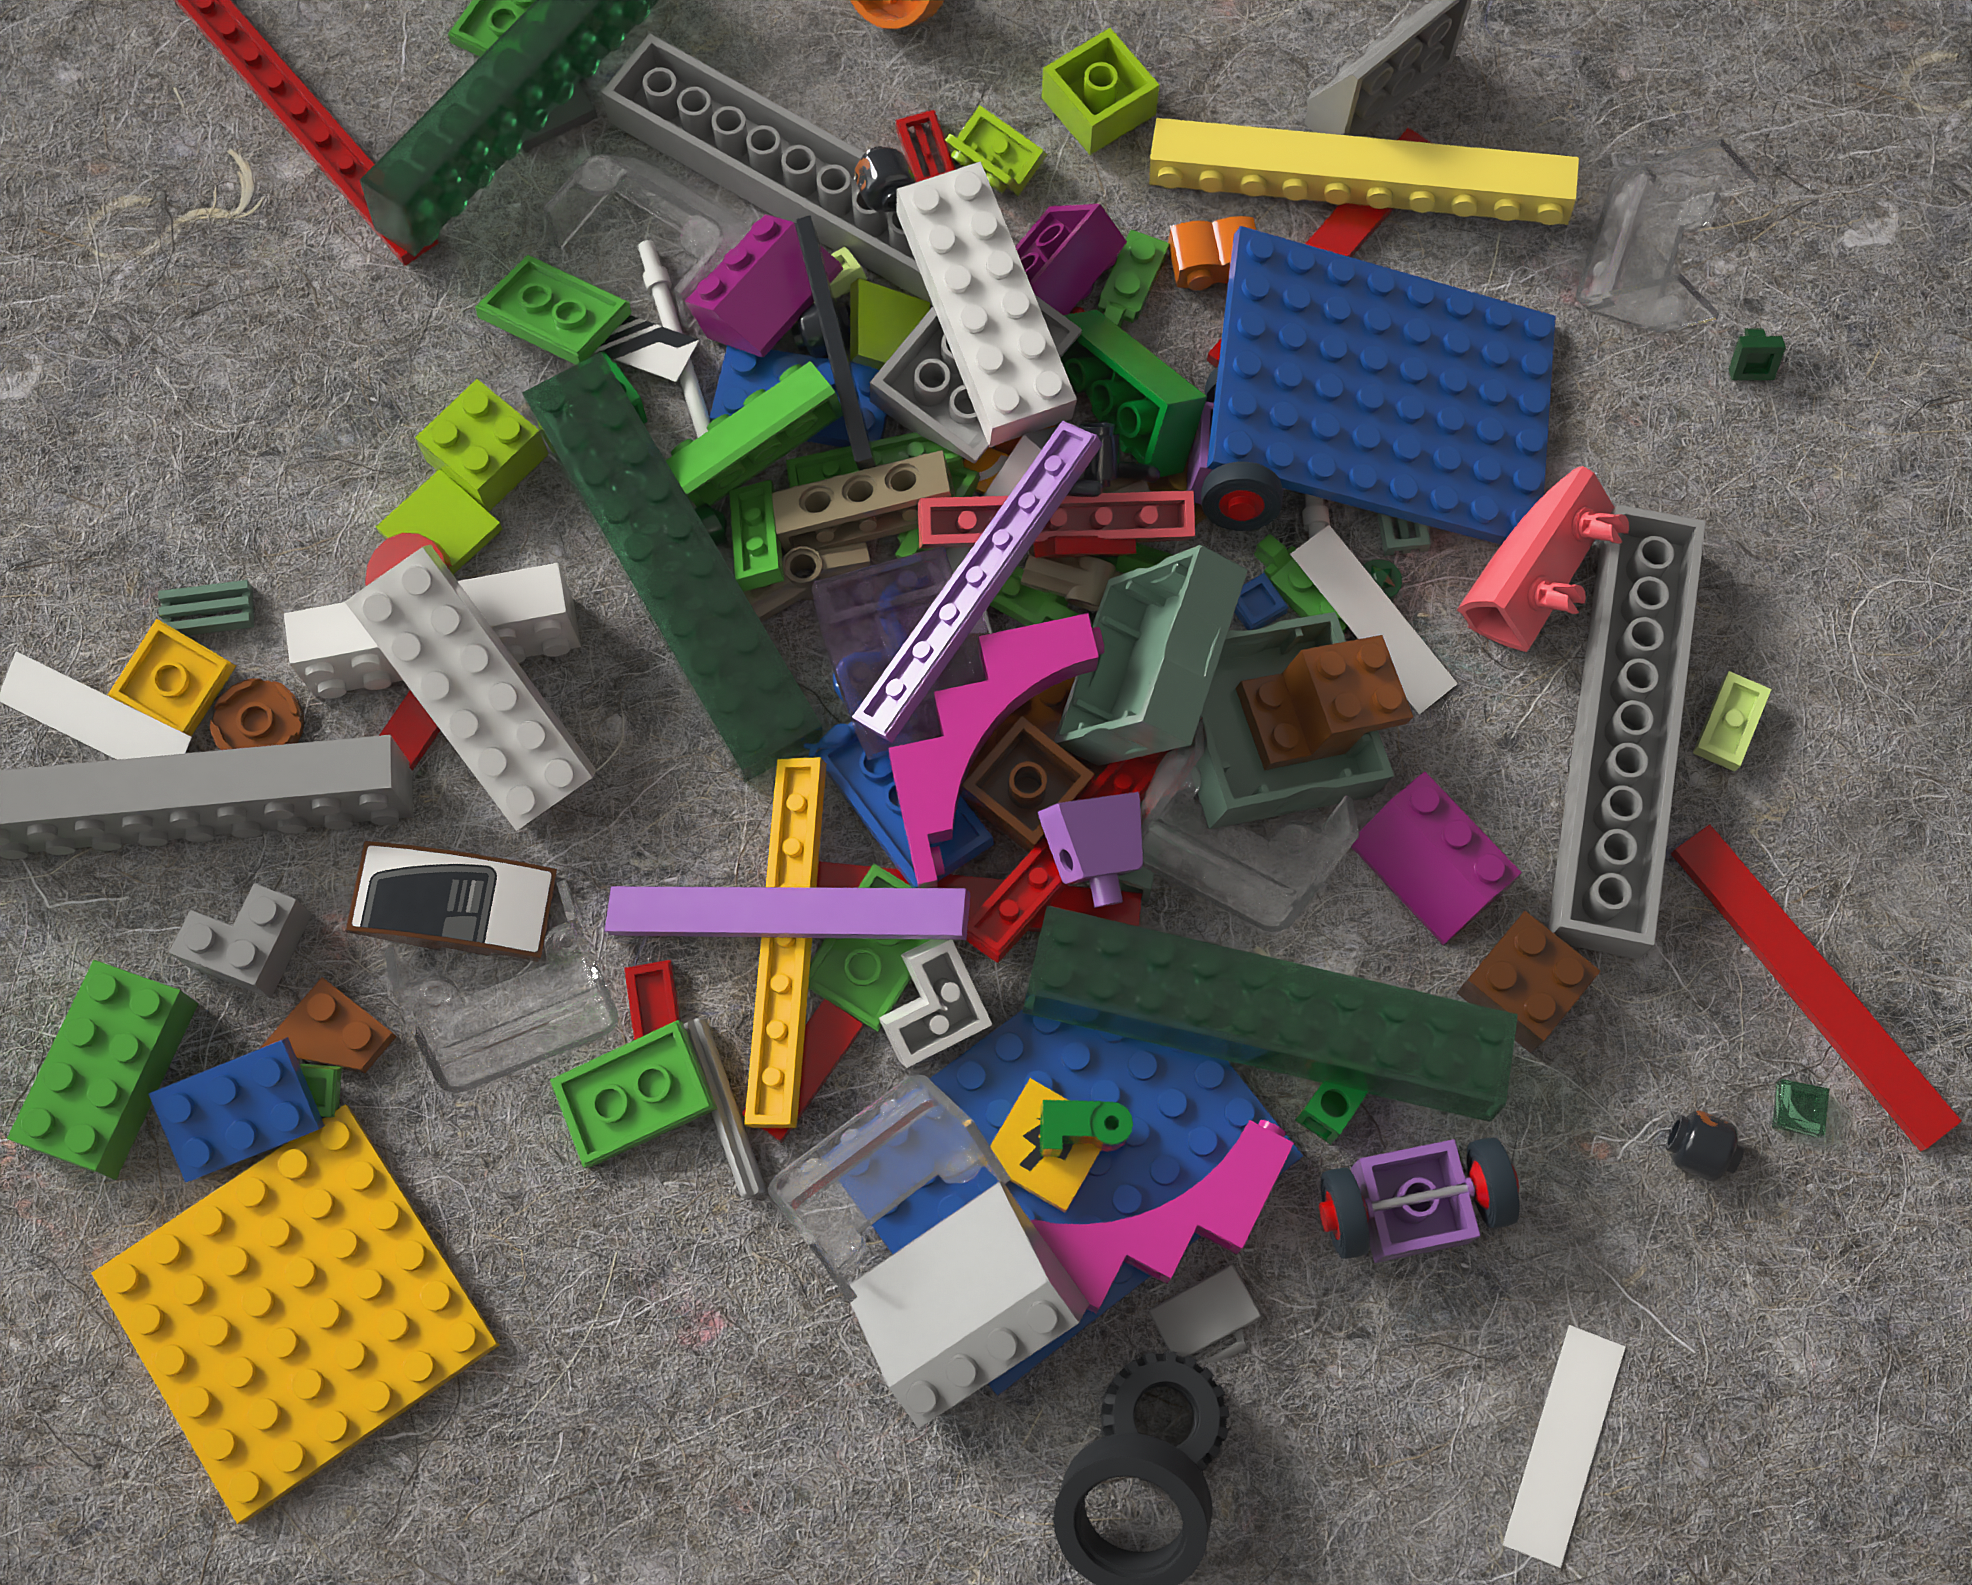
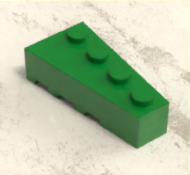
(1135, 391)

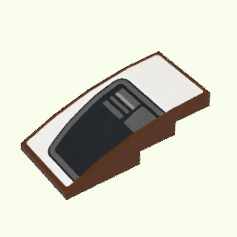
(451, 900)

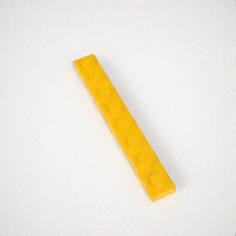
(785, 961)

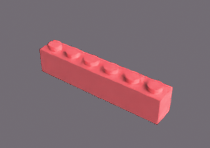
(1127, 515)

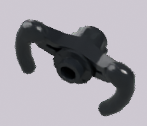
(1107, 464)

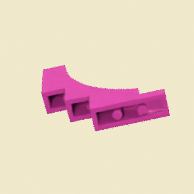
(1015, 669)
(1217, 1208)

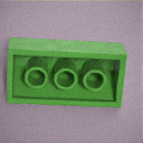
(755, 435)

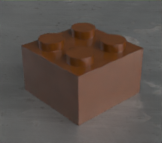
(1022, 778)
(1530, 976)

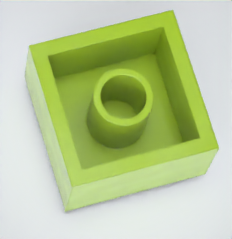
(1100, 91)
(482, 444)

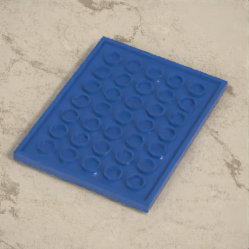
(1382, 388)
(1183, 1117)

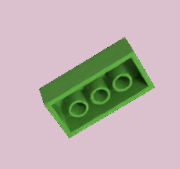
(102, 1069)

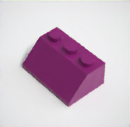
(1069, 253)
(757, 288)
(1435, 858)

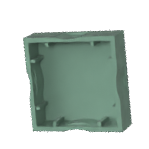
(1159, 658)
(1231, 771)

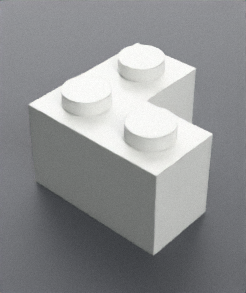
(943, 1013)

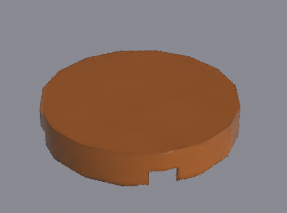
(256, 716)

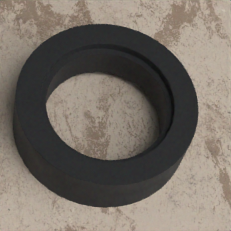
(1145, 1459)

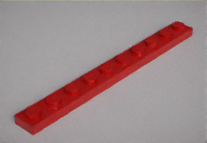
(289, 103)

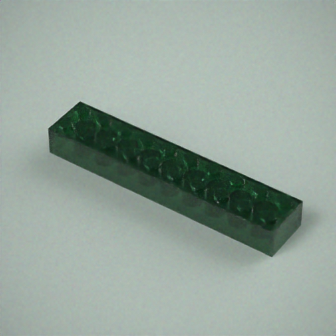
(491, 114)
(673, 567)
(1272, 1014)

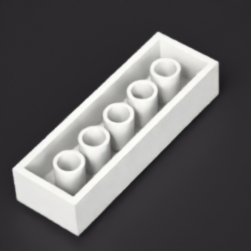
(985, 304)
(524, 607)
(471, 686)

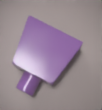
(1096, 842)

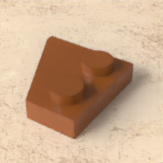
(333, 1031)

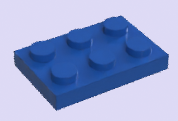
(236, 1110)

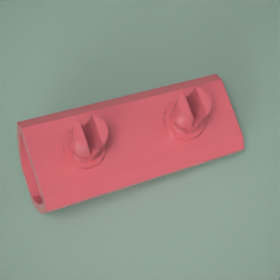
(1538, 561)

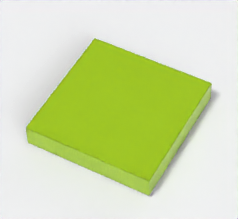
(880, 321)
(446, 516)

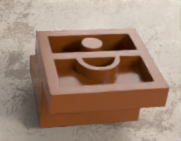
(1324, 702)

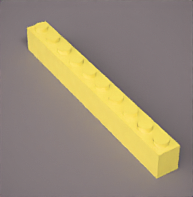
(1364, 171)

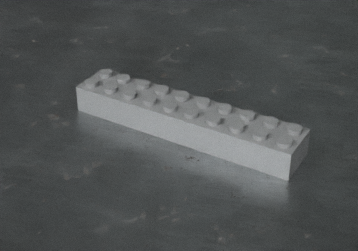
(757, 154)
(1627, 736)
(203, 795)

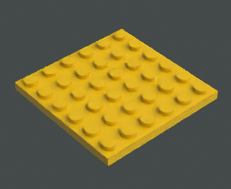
(294, 1313)

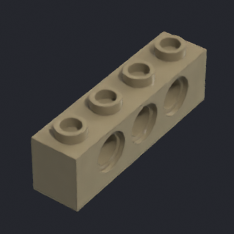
(860, 503)

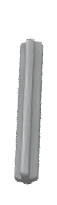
(727, 1116)

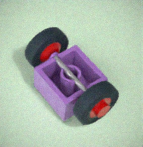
(1236, 493)
(1418, 1199)

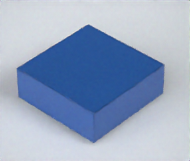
(1259, 603)

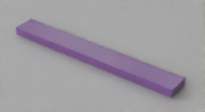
(977, 581)
(789, 912)

